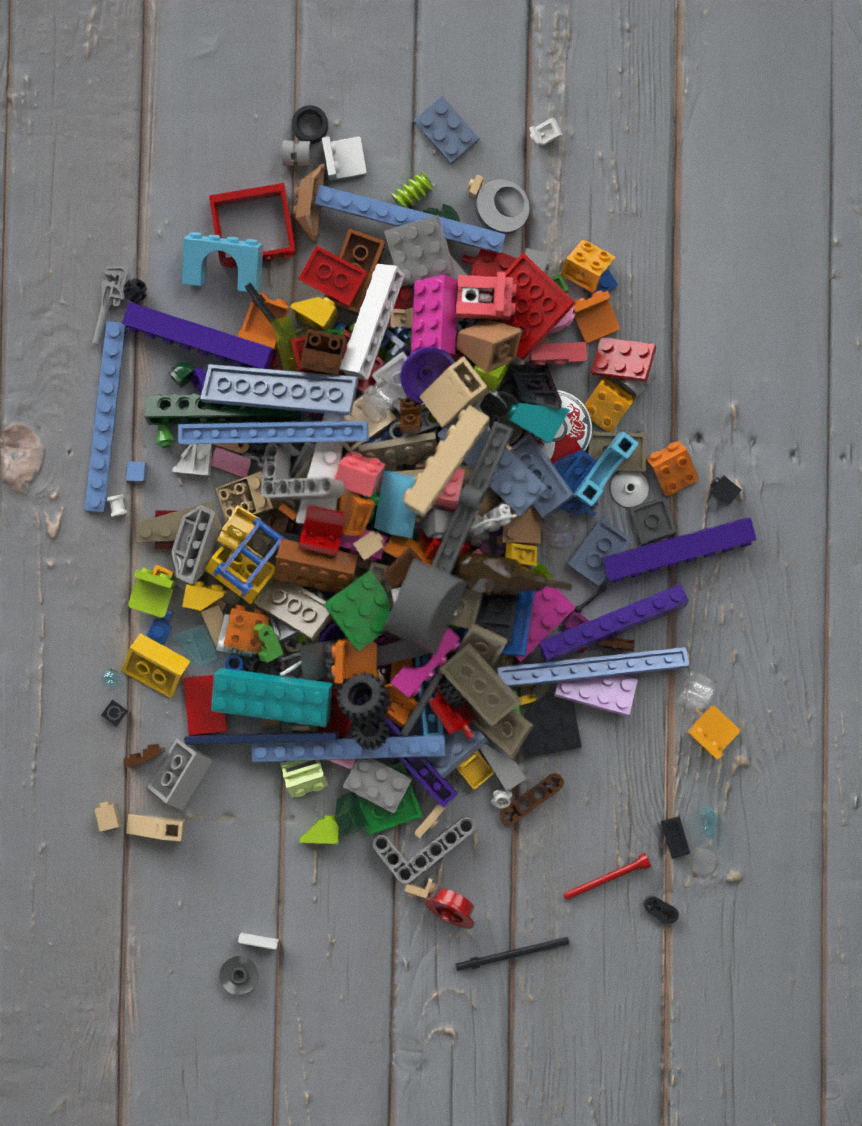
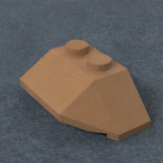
(306, 211)

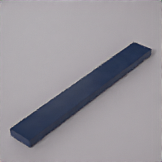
(262, 738)

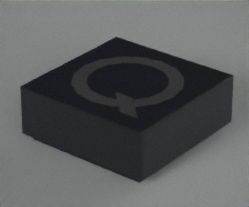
(114, 712)

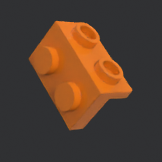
(400, 705)

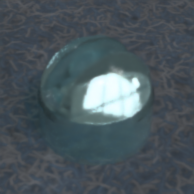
(110, 676)

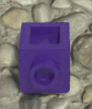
(198, 379)

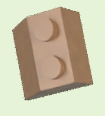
(524, 528)

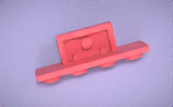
(558, 353)

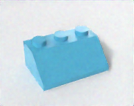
(391, 512)

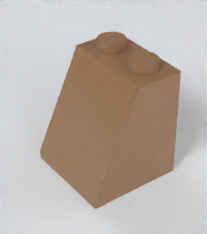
(489, 344)

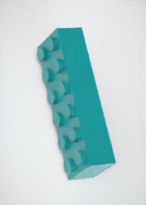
(272, 697)

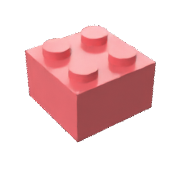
(360, 473)

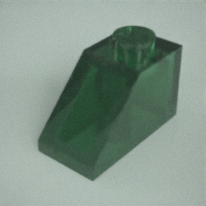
(349, 814)

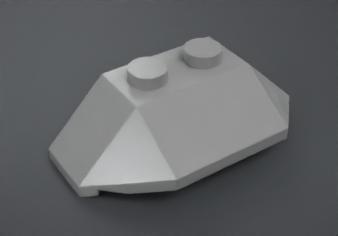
(195, 543)

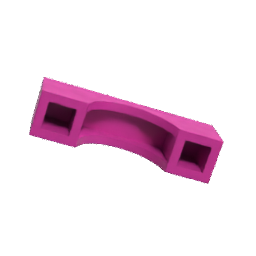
(409, 678)

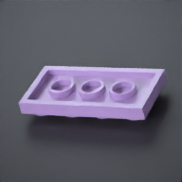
(604, 693)

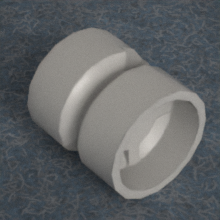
(303, 151)
(636, 388)

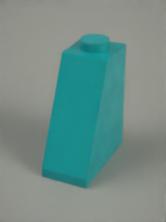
(538, 419)

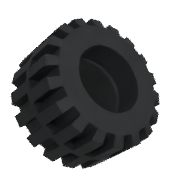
(354, 689)

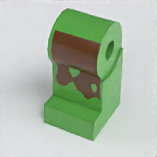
(268, 641)

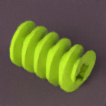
(413, 191)

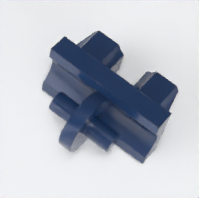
(400, 335)

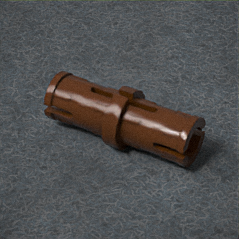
(617, 644)

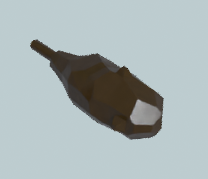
(500, 575)

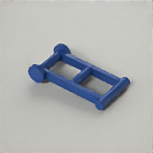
(221, 569)

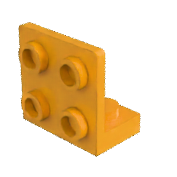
(586, 265)
(608, 404)
(713, 731)

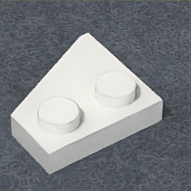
(195, 460)

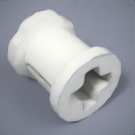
(117, 505)

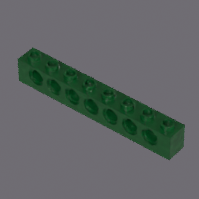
(212, 414)

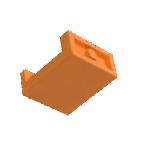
(257, 327)
(356, 511)

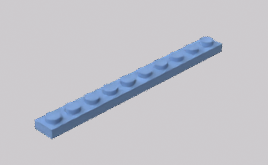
(398, 216)
(105, 417)
(273, 432)
(594, 667)
(349, 749)

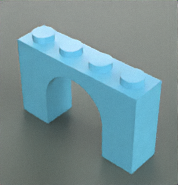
(246, 253)
(613, 456)

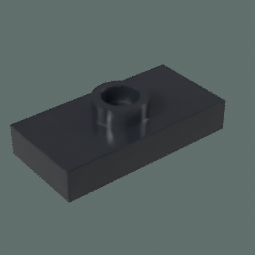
(675, 837)

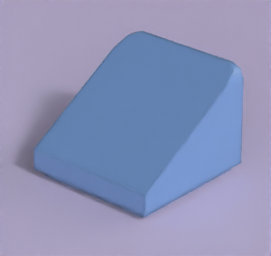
(136, 471)

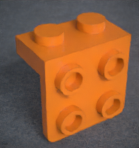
(595, 316)
(673, 468)
(240, 628)
(350, 661)

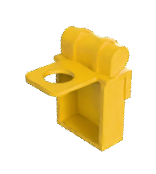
(236, 528)
(475, 770)

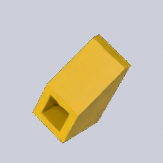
(200, 596)

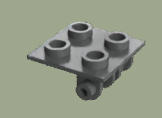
(317, 660)

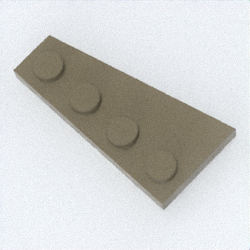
(163, 527)

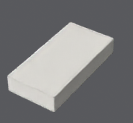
(258, 941)

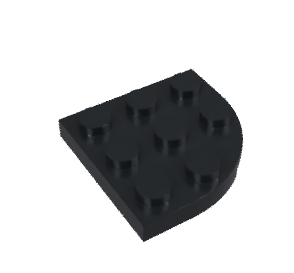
(553, 727)

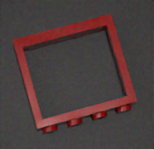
(249, 195)

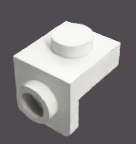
(545, 132)

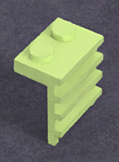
(303, 779)

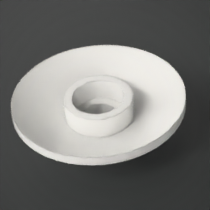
(623, 495)

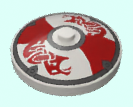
(572, 434)

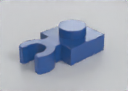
(606, 283)
(579, 507)

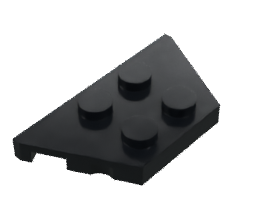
(537, 387)
(498, 615)

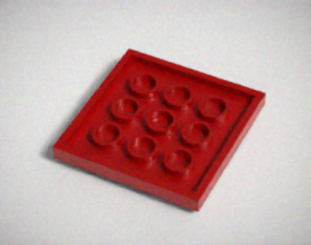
(537, 303)

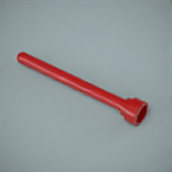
(641, 862)

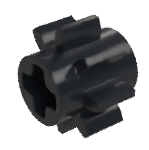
(135, 290)

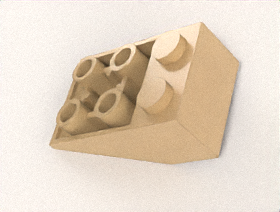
(454, 392)
(374, 429)
(247, 495)

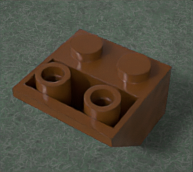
(322, 352)

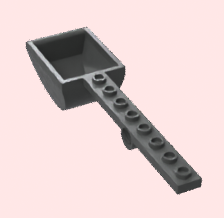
(431, 592)

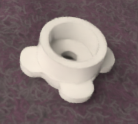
(501, 799)

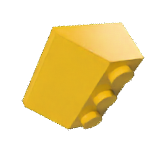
(316, 313)
(242, 569)
(155, 665)

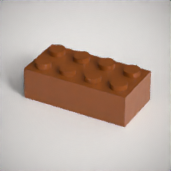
(364, 253)
(314, 568)

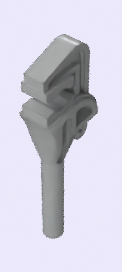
(111, 295)

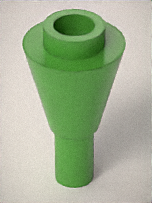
(164, 436)

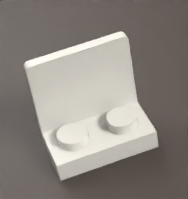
(344, 158)

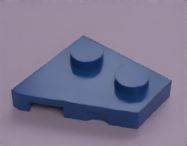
(575, 467)

